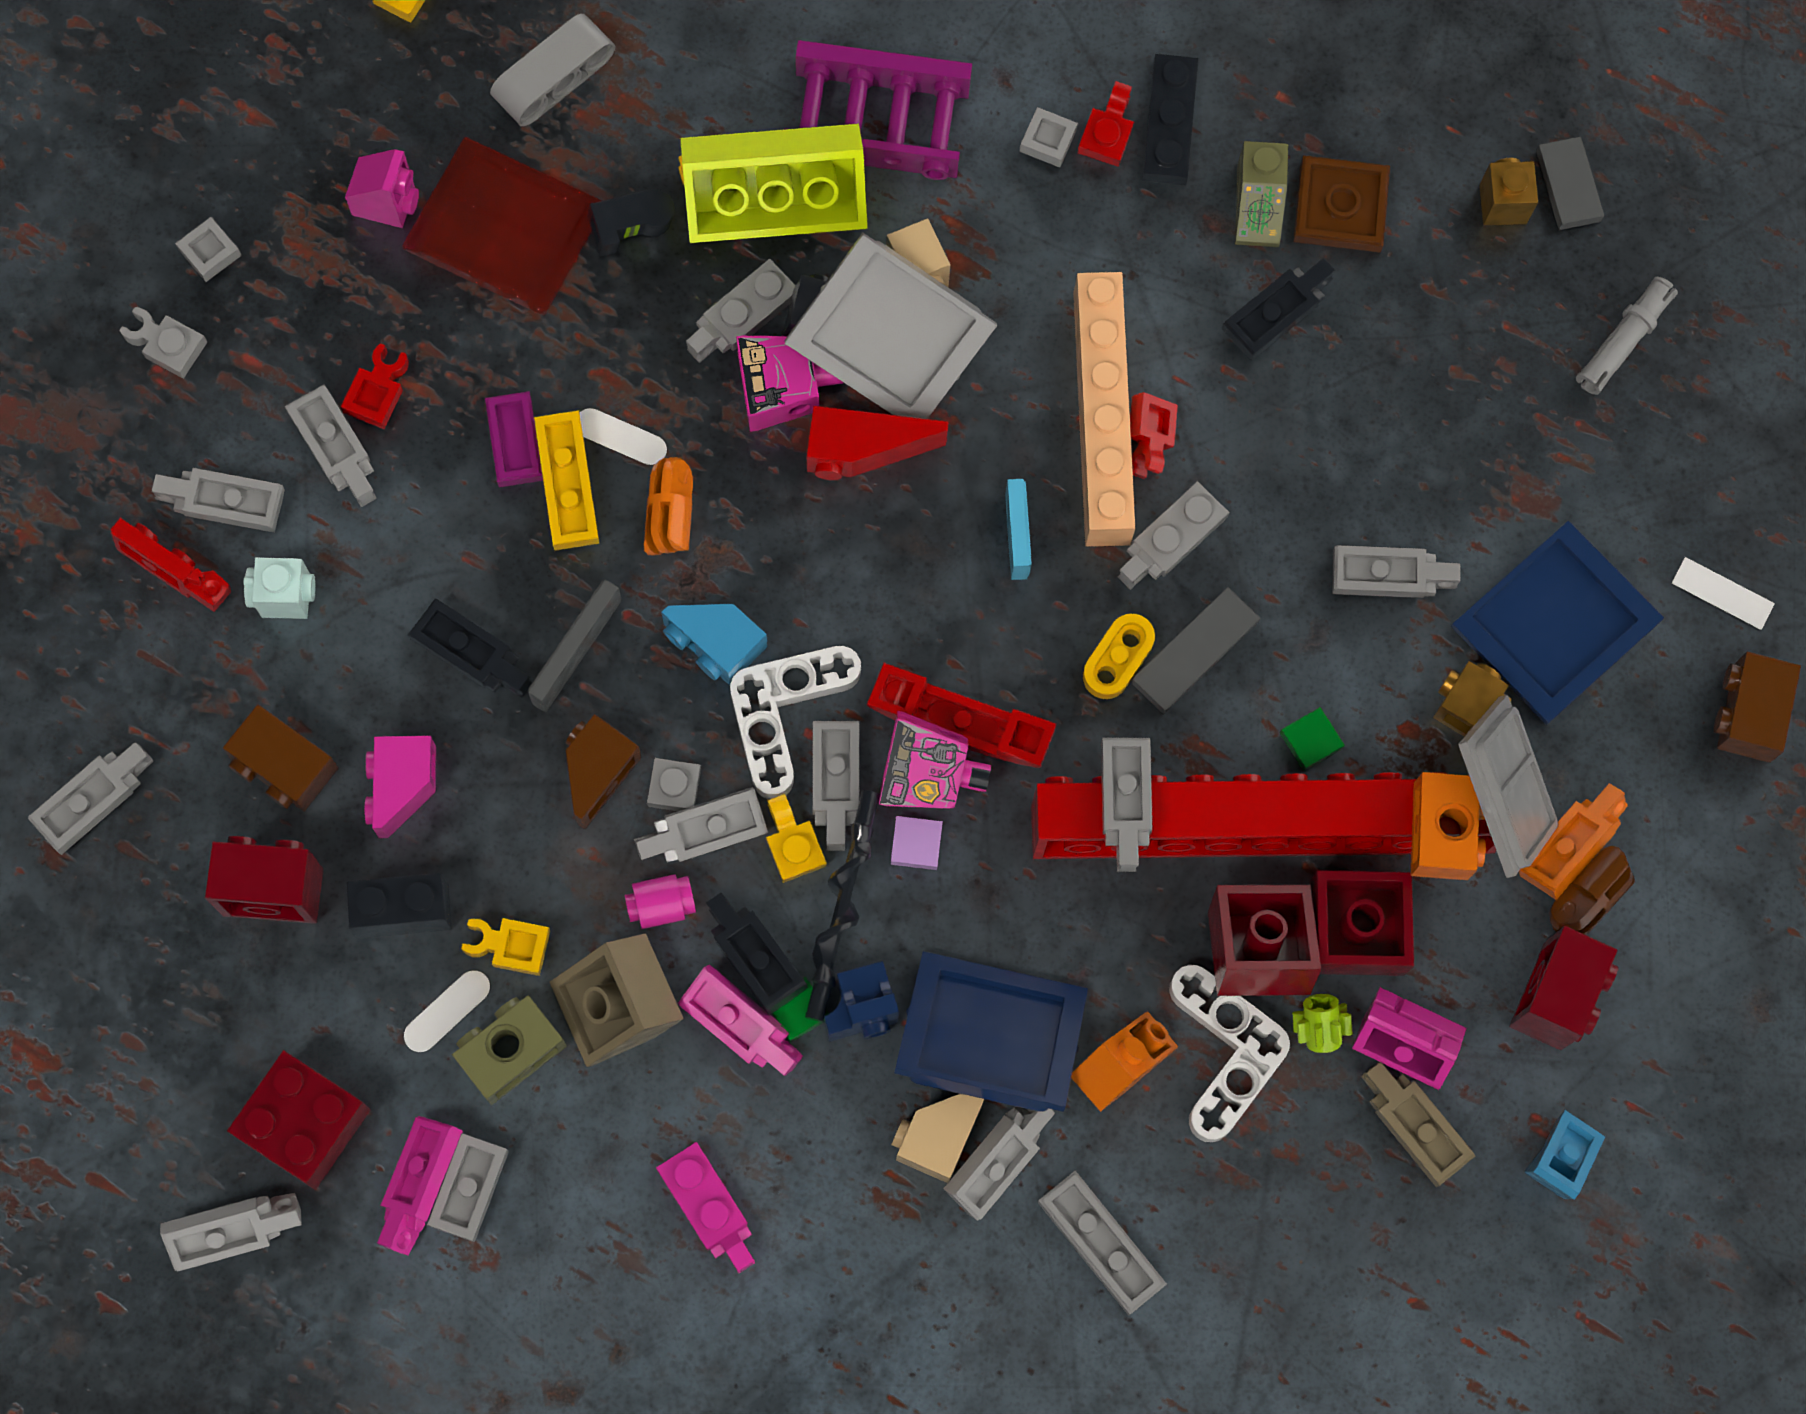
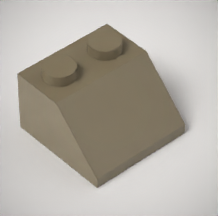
(616, 999)

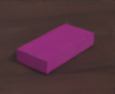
(514, 439)

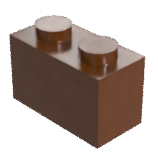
(1757, 706)
(280, 759)

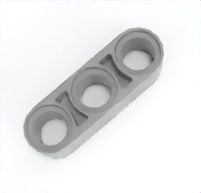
(552, 69)

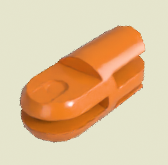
(669, 507)

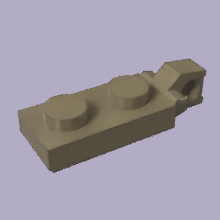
(1417, 1124)

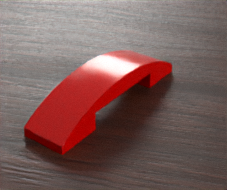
(989, 730)

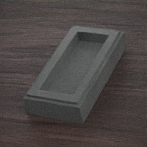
(1570, 183)

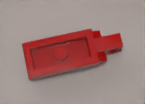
(171, 567)

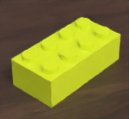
(774, 183)

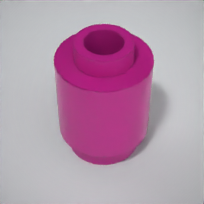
(660, 901)

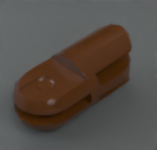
(1593, 892)

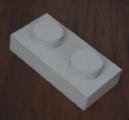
(468, 1187)

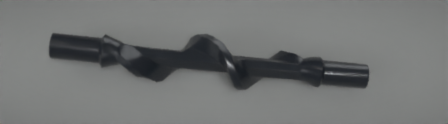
(845, 914)

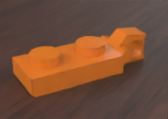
(1576, 841)

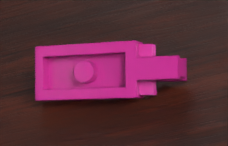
(739, 1021)
(416, 1182)
(707, 1205)

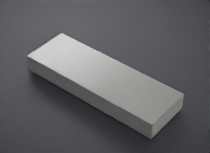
(1102, 1243)

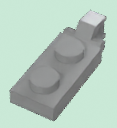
(742, 311)
(333, 443)
(222, 498)
(1173, 535)
(1390, 572)
(835, 778)
(89, 797)
(1126, 797)
(705, 827)
(997, 1160)
(228, 1230)

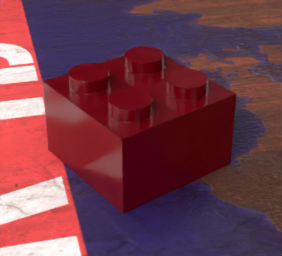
(264, 880)
(1364, 922)
(1264, 940)
(1565, 988)
(299, 1119)

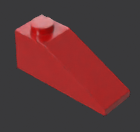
(860, 441)

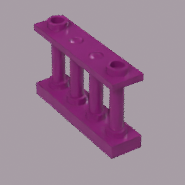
(904, 76)

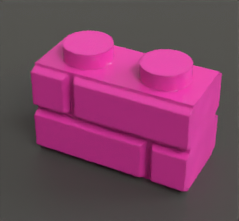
(1409, 1038)

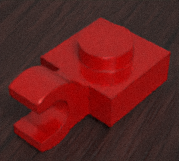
(1108, 131)
(1154, 430)

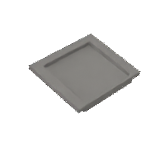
(890, 330)
(1509, 786)

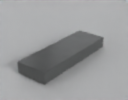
(574, 645)
(1195, 650)

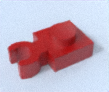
(375, 392)

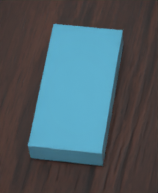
(1018, 529)

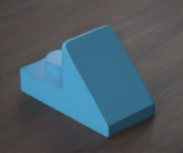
(1566, 1156)

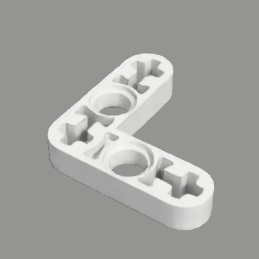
(776, 695)
(1246, 1054)

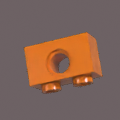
(1432, 850)

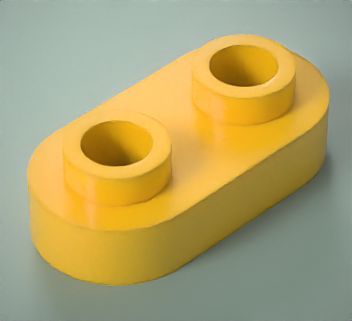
(1118, 658)

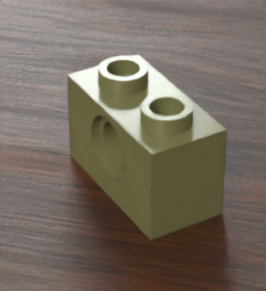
(498, 1075)

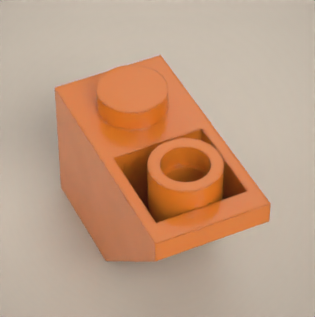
(1123, 1060)

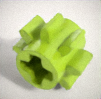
(1322, 1023)

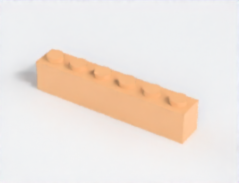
(1104, 409)

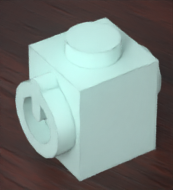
(279, 588)

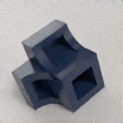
(865, 1004)

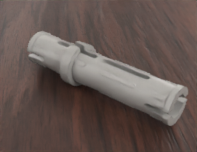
(1636, 322)

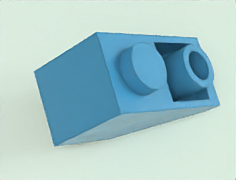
(717, 635)

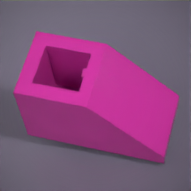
(383, 188)
(402, 780)

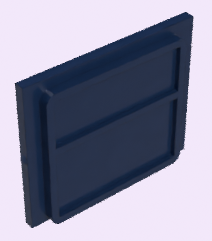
(1557, 622)
(991, 1033)

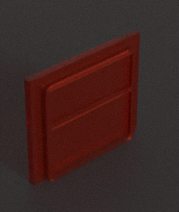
(502, 226)

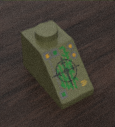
(1261, 193)

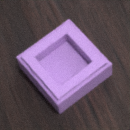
(916, 843)

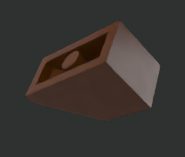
(597, 766)

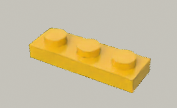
(566, 480)

